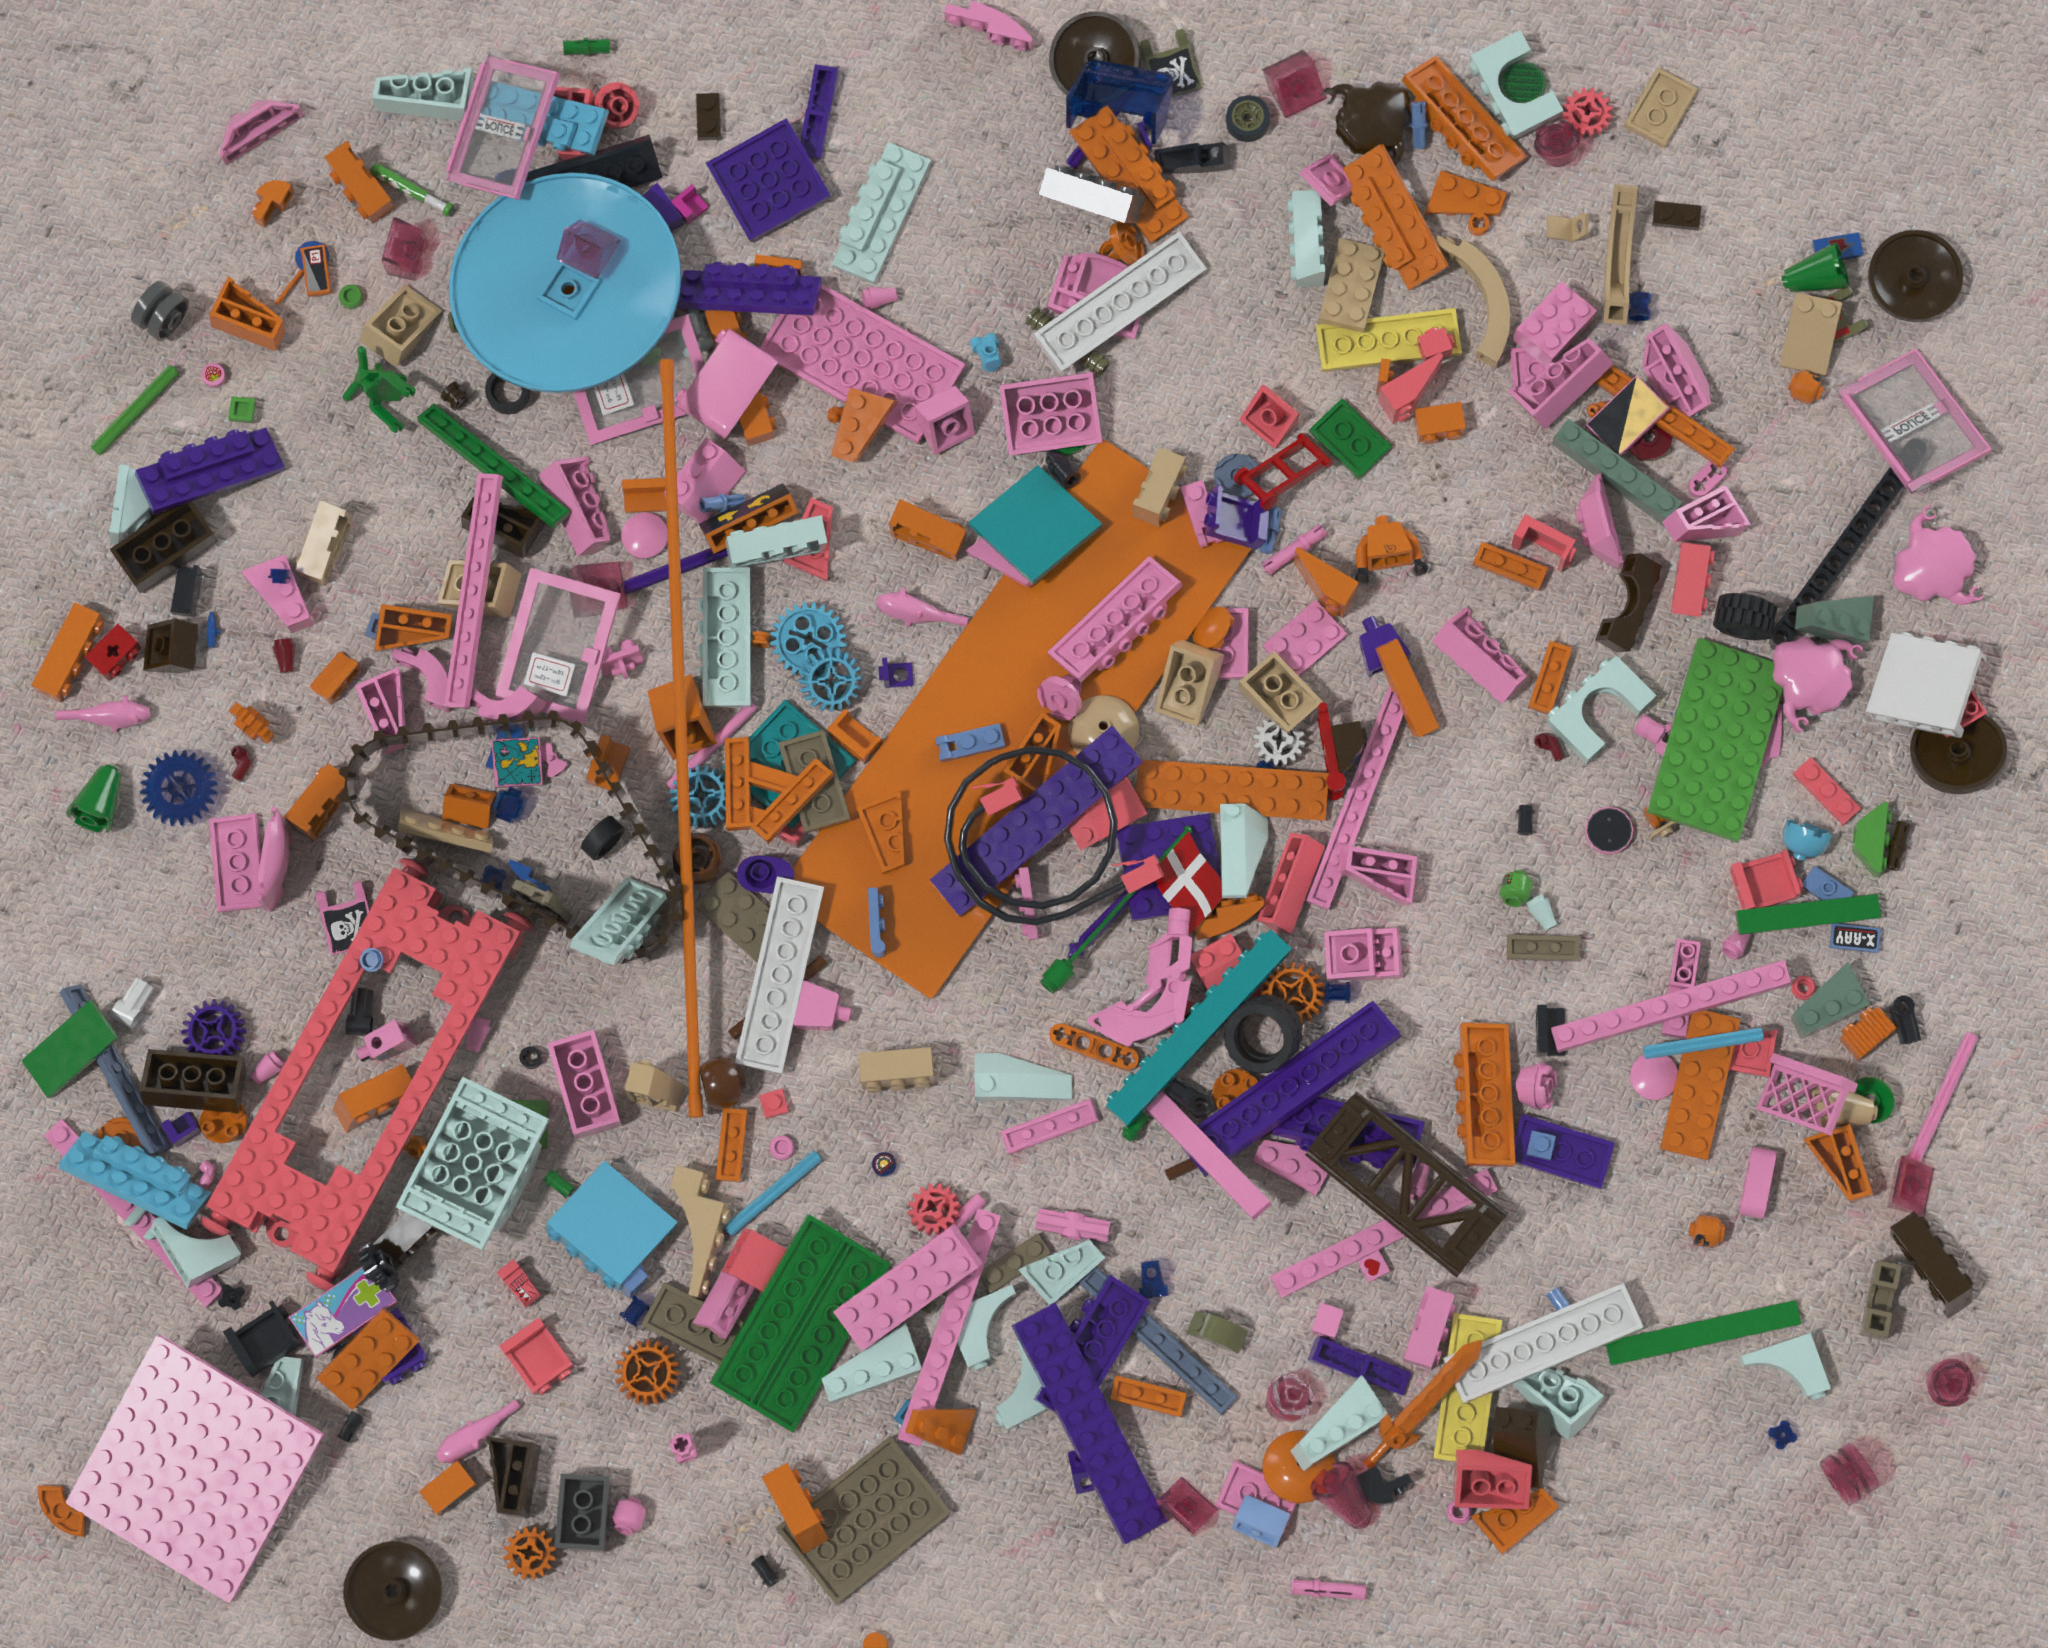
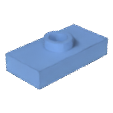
(1824, 886)

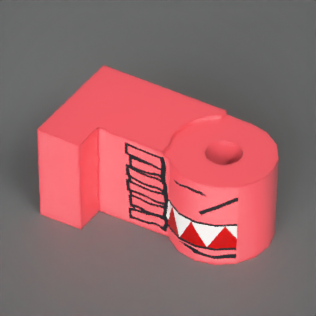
(519, 1283)

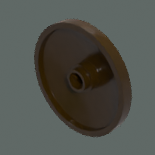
(1090, 38)
(1915, 275)
(1960, 763)
(392, 1591)

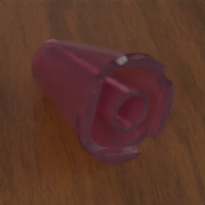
(1342, 1494)

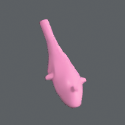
(913, 610)
(113, 714)
(472, 1435)

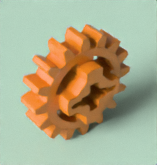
(251, 723)
(532, 1541)

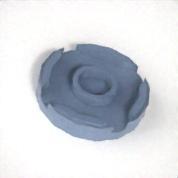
(1226, 471)

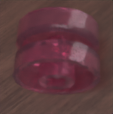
(1849, 1474)

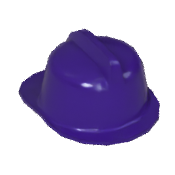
(760, 873)

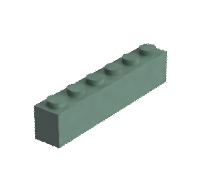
(1615, 471)

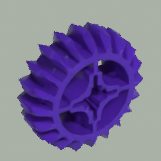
(220, 1023)

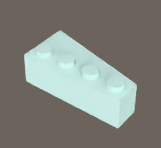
(425, 95)
(776, 542)

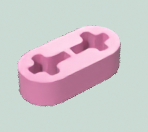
(1710, 483)

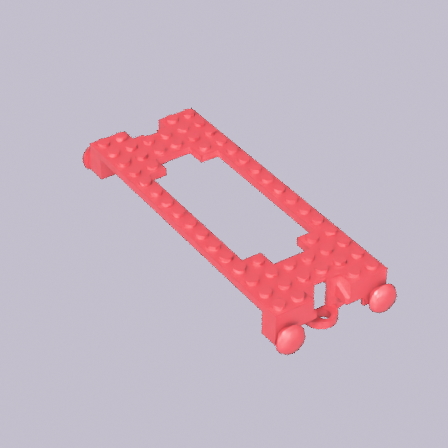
(330, 1215)

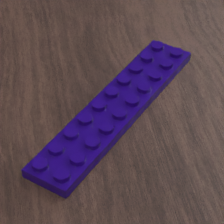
(1040, 818)
(1299, 1081)
(1089, 1423)

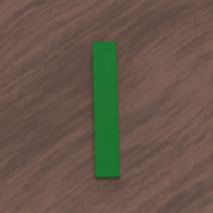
(1808, 914)

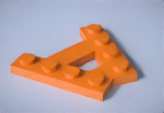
(793, 790)

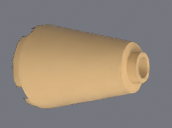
(1855, 1111)

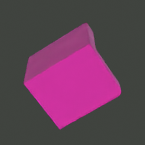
(689, 204)

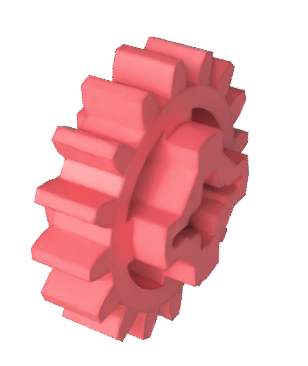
(1597, 115)
(925, 1215)

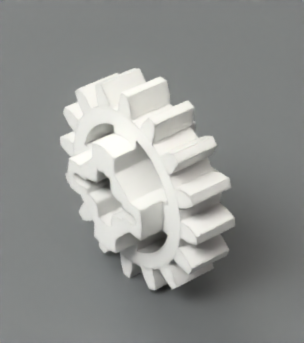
(1269, 740)

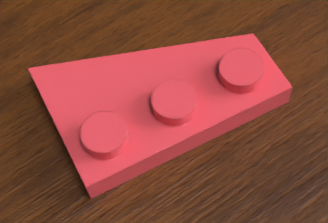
(816, 563)
(1755, 1056)

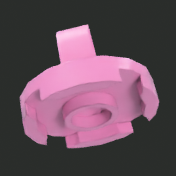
(1061, 696)

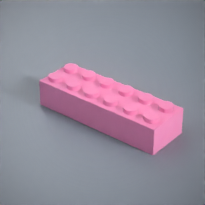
(908, 1287)

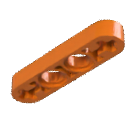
(1095, 1043)

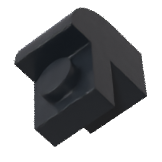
(1378, 1491)

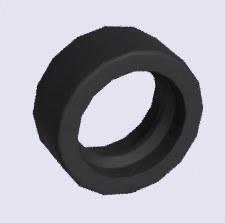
(502, 408)
(602, 838)

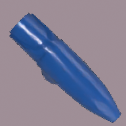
(212, 631)

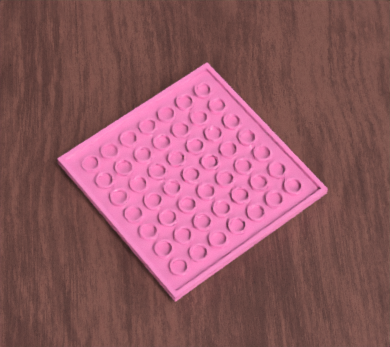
(194, 1468)

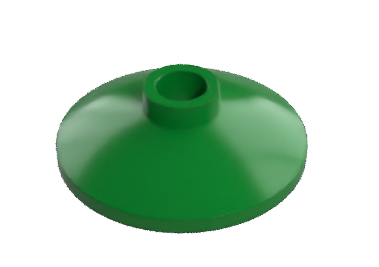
(1882, 1092)

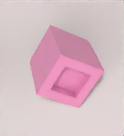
(1327, 1321)

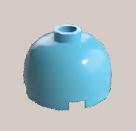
(1805, 839)

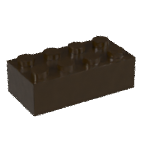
(163, 545)
(193, 1081)

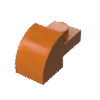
(272, 195)

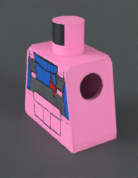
(387, 1041)

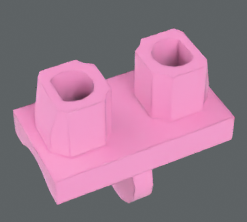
(621, 661)

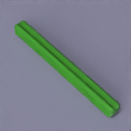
(134, 410)

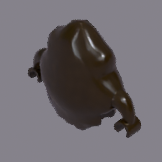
(1372, 117)

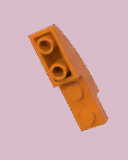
(1229, 915)

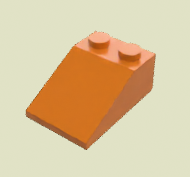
(1329, 585)

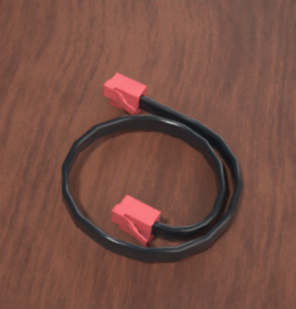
(1007, 796)

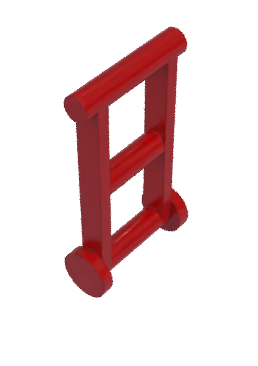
(1269, 499)
(1335, 779)

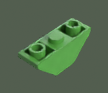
(1870, 839)

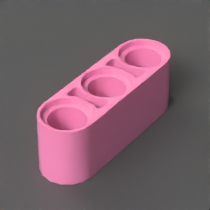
(1757, 1182)

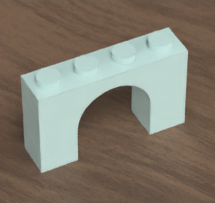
(1516, 118)
(1613, 679)

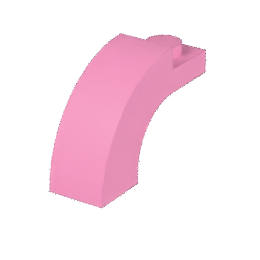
(431, 669)
(513, 706)

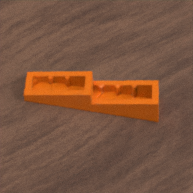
(1408, 691)

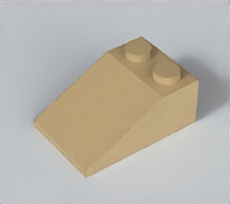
(399, 325)
(1811, 334)
(500, 591)
(1188, 681)
(1279, 693)

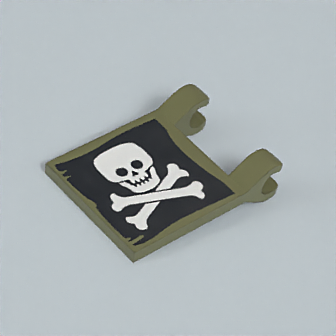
(1175, 62)

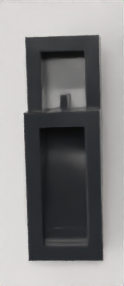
(1194, 158)

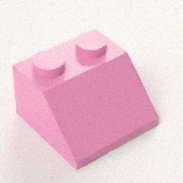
(945, 419)

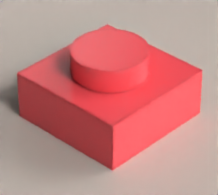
(774, 1103)

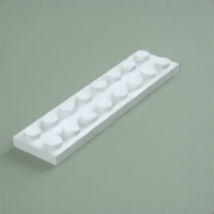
(1119, 302)
(779, 975)
(1549, 1342)

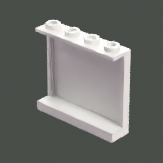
(1924, 684)

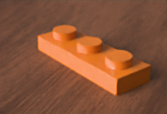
(1510, 566)
(1550, 677)
(731, 1145)
(1148, 1396)

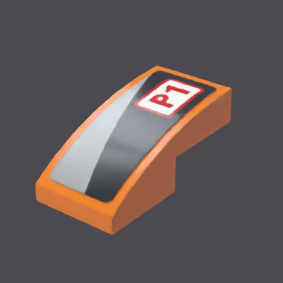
(316, 270)

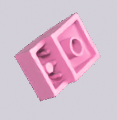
(1363, 954)

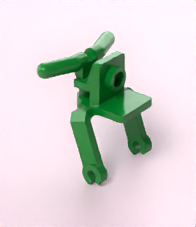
(379, 387)

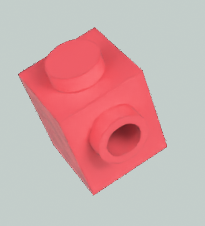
(1434, 342)

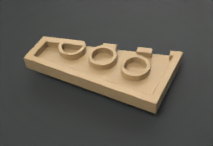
(441, 830)

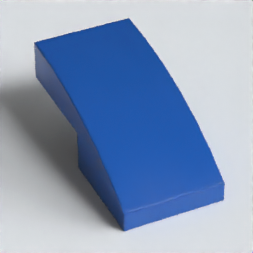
(524, 872)

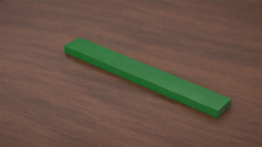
(490, 462)
(1703, 1333)

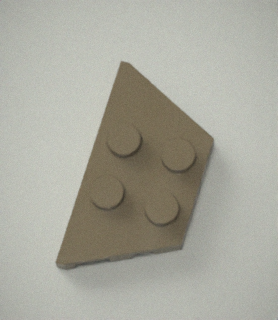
(544, 899)

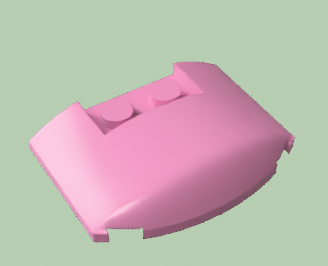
(1081, 276)
(274, 861)

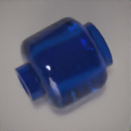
(509, 805)

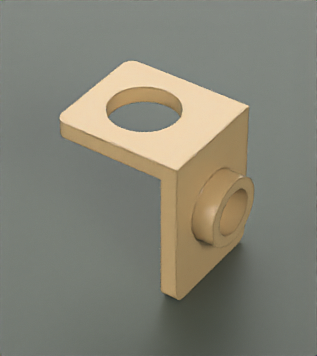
(1566, 228)
(1663, 831)

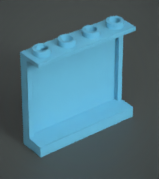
(610, 1226)

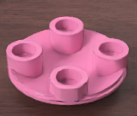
(644, 535)
(1653, 1077)

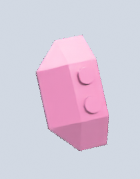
(255, 126)
(1675, 371)
(1598, 524)

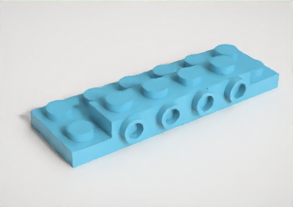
(573, 126)
(136, 1177)

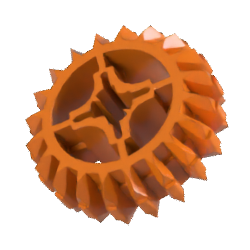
(1304, 978)
(656, 1365)

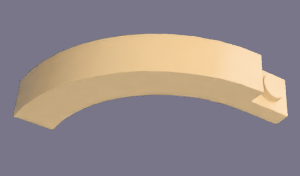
(1619, 254)
(1493, 292)

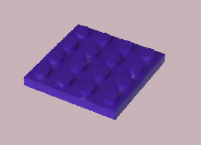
(768, 180)
(1152, 838)

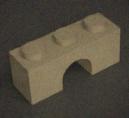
(1879, 1300)

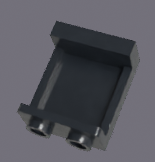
(264, 1339)

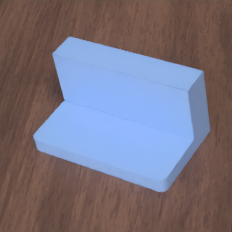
(1260, 1521)

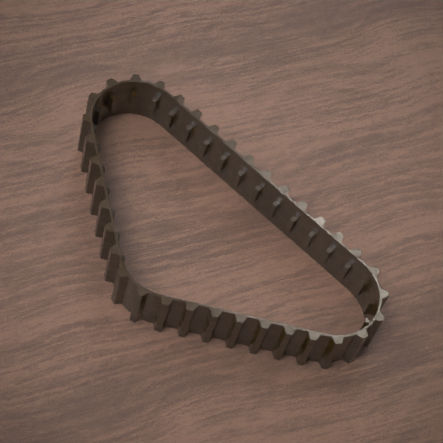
(480, 728)

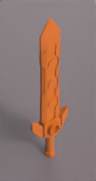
(1398, 1433)

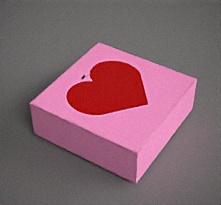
(1373, 1266)

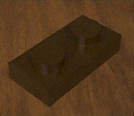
(708, 116)
(1676, 215)

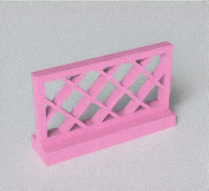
(1806, 1074)

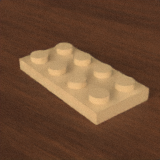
(1351, 285)

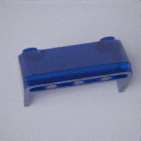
(1122, 90)

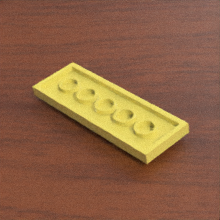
(1384, 338)
(1459, 1423)

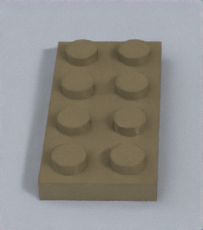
(828, 805)
(736, 913)
(673, 1319)

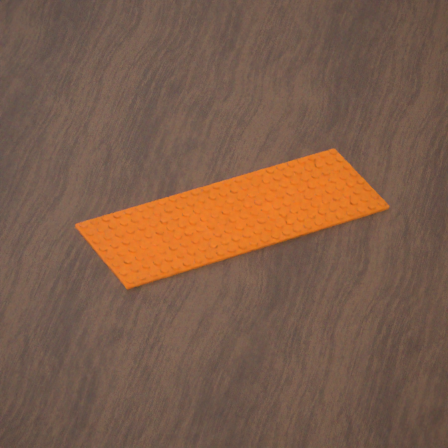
(993, 680)

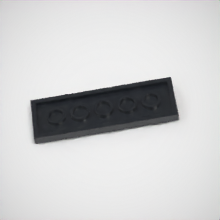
(626, 163)

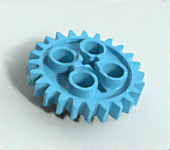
(817, 620)

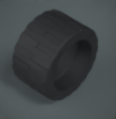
(1243, 1053)

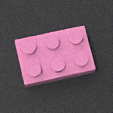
(1306, 638)

